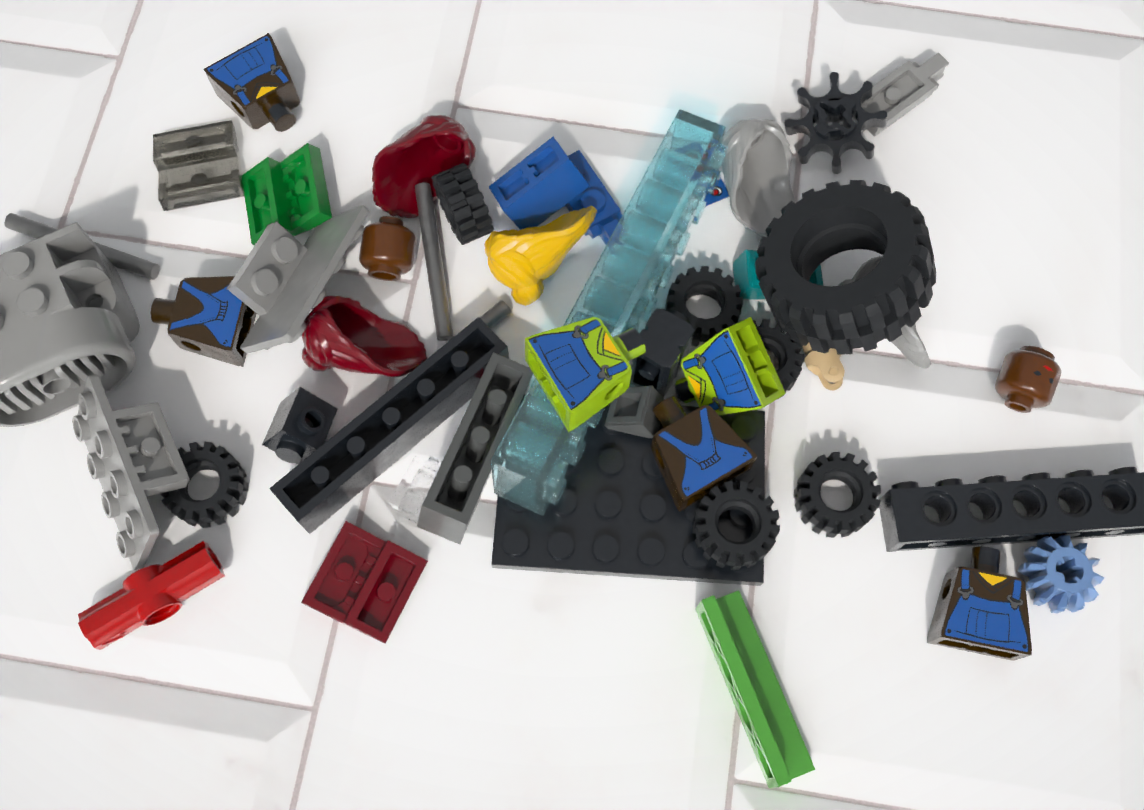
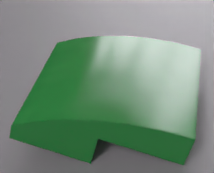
(287, 193)

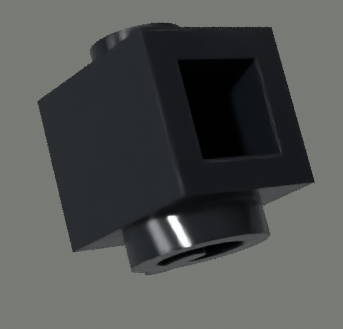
(299, 426)

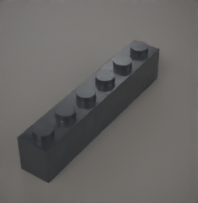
(388, 427)

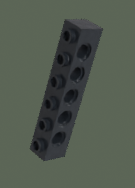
(1089, 517)

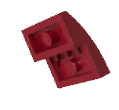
(364, 582)

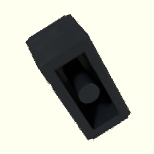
(666, 342)

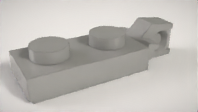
(905, 89)

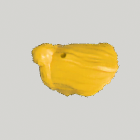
(533, 254)

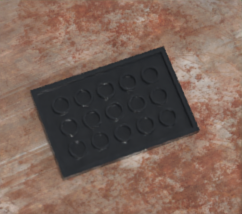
(623, 518)

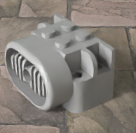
(59, 324)

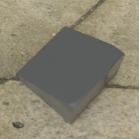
(634, 412)

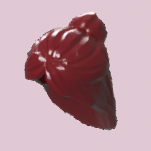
(414, 158)
(358, 341)

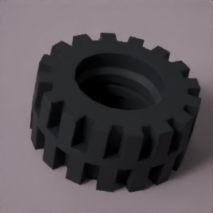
(710, 285)

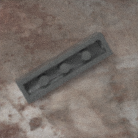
(468, 459)

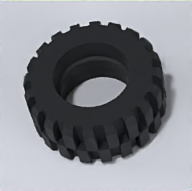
(836, 222)

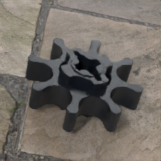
(835, 108)

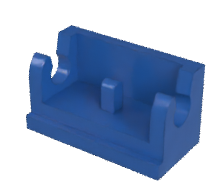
(538, 185)

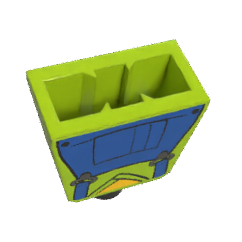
(582, 367)
(730, 372)

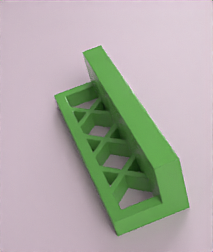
(754, 689)

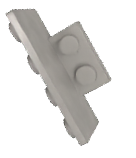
(288, 279)
(133, 460)

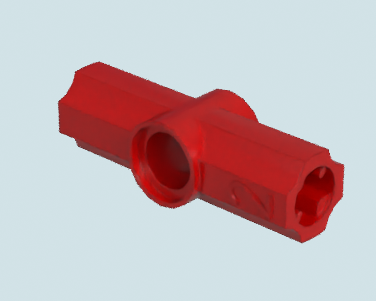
(150, 595)

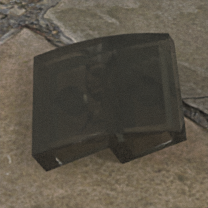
(197, 165)

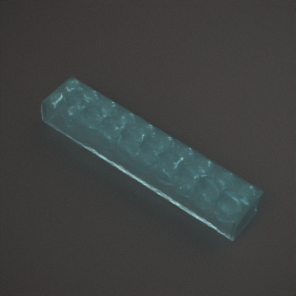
(621, 293)

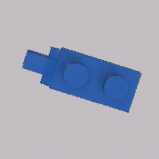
(595, 195)

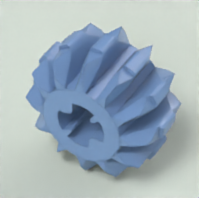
(1060, 574)

